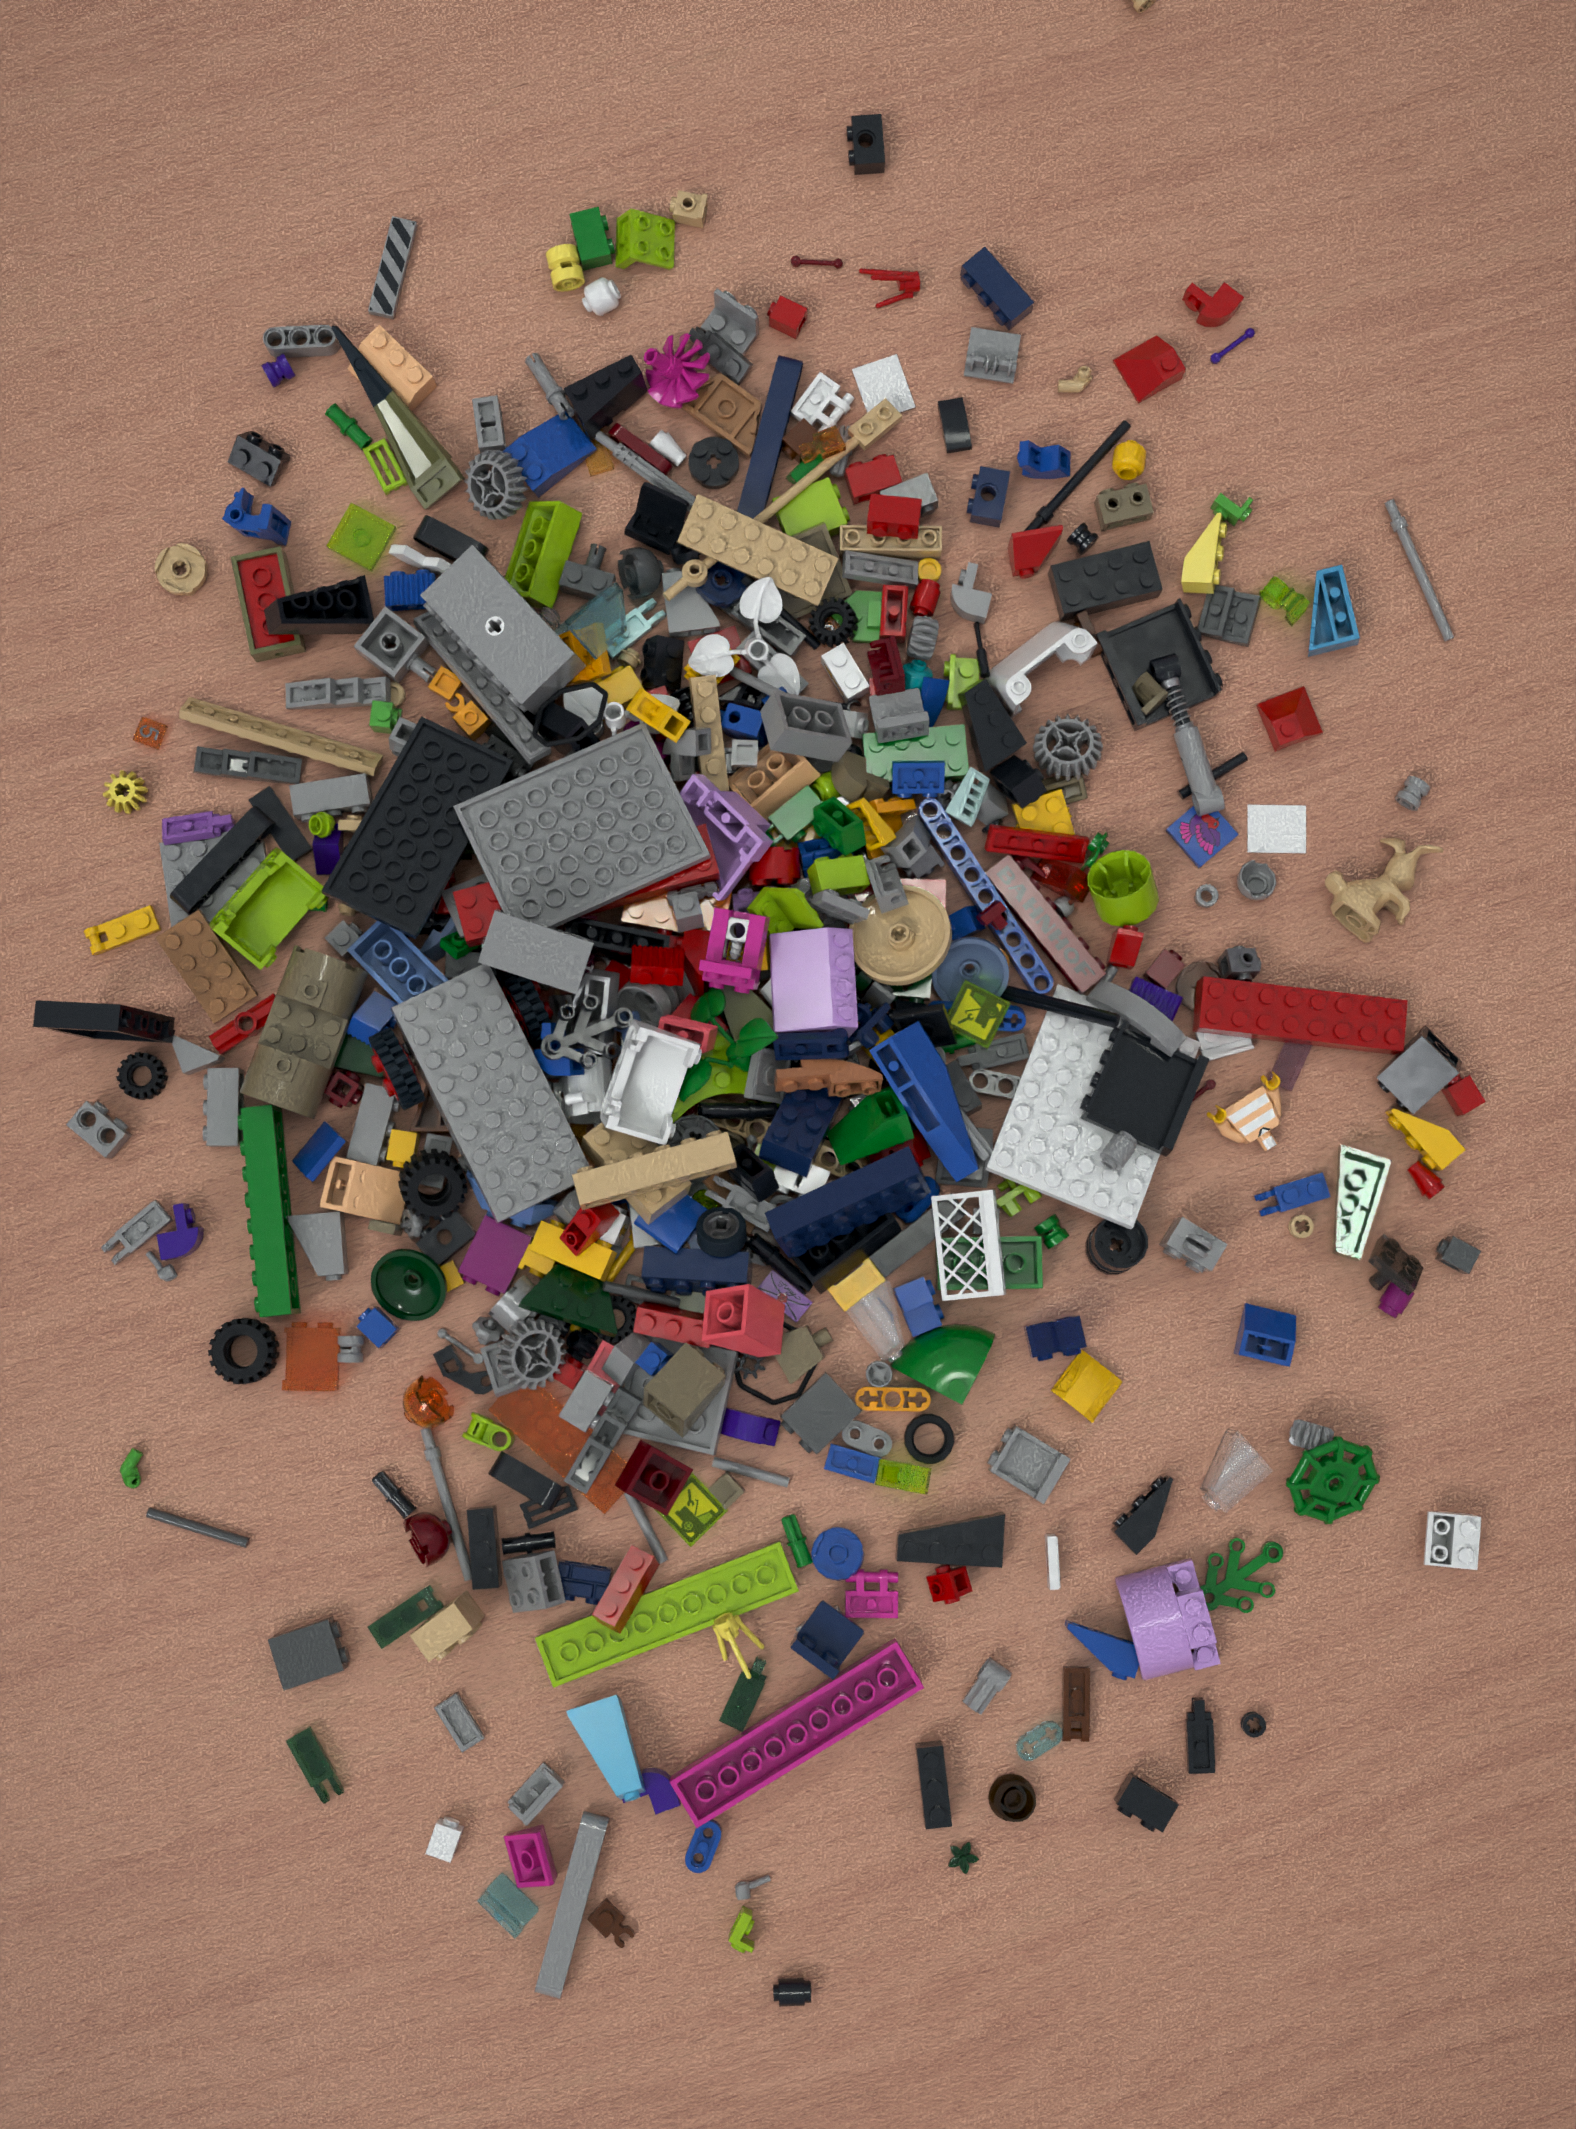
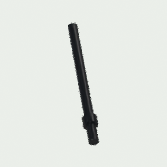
(1045, 514)

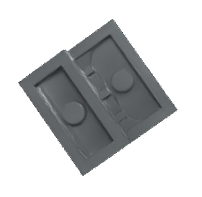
(1229, 615)

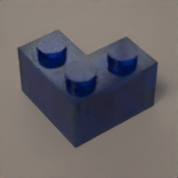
(1055, 1336)

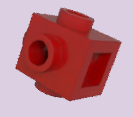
(949, 1583)

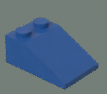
(550, 452)

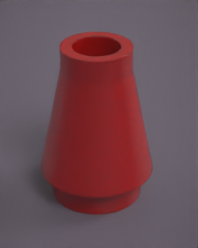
(1426, 1181)

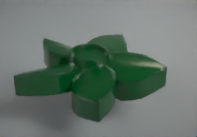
(962, 1857)

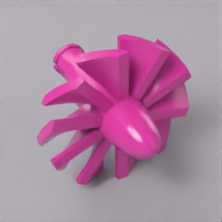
(674, 376)

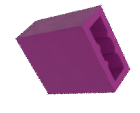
(494, 1256)

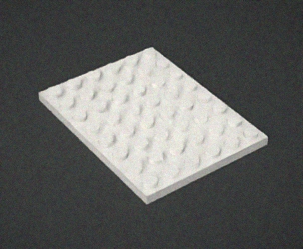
(1048, 1142)

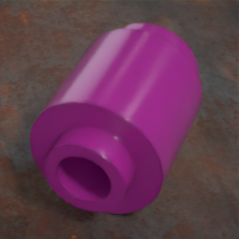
(1394, 1300)

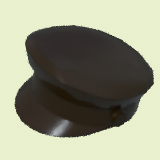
(1012, 1798)

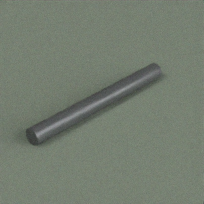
(197, 1527)

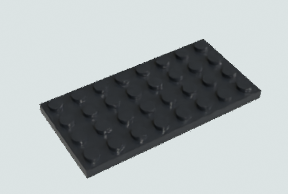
(411, 831)

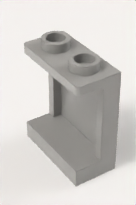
(1028, 1463)

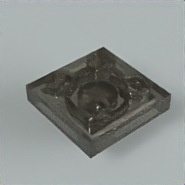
(1394, 1266)

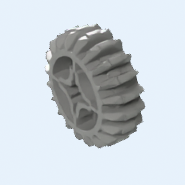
(502, 481)
(1066, 756)
(544, 1338)

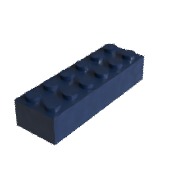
(848, 1203)

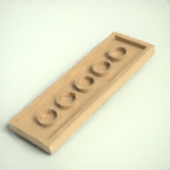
(757, 549)

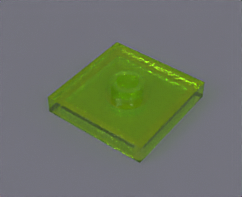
(361, 537)

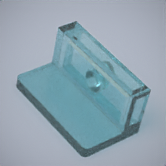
(507, 1904)

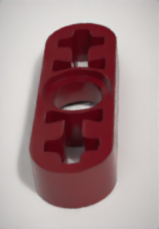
(622, 435)

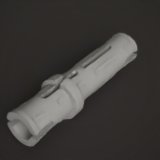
(554, 394)

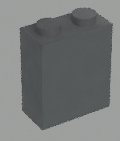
(819, 1414)
(309, 1653)

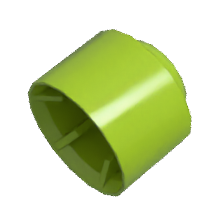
(1123, 888)

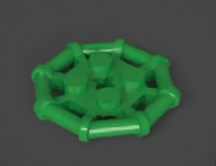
(1327, 1469)

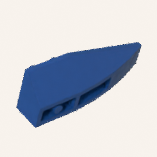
(928, 1096)

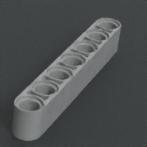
(571, 1905)

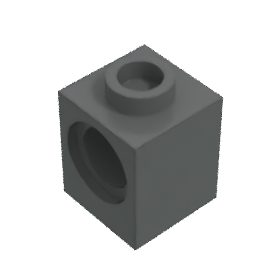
(1457, 1254)

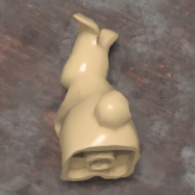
(1360, 900)

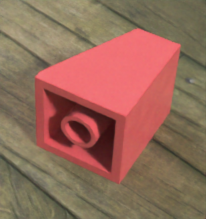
(743, 1320)

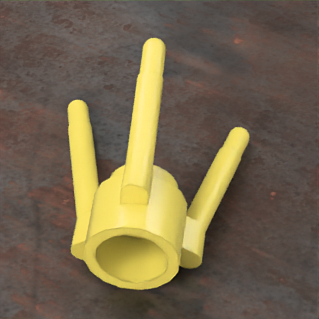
(727, 1627)

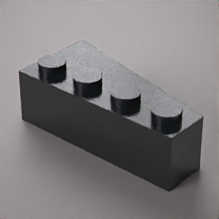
(326, 610)

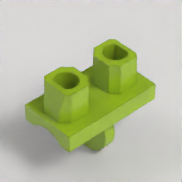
(1008, 1201)

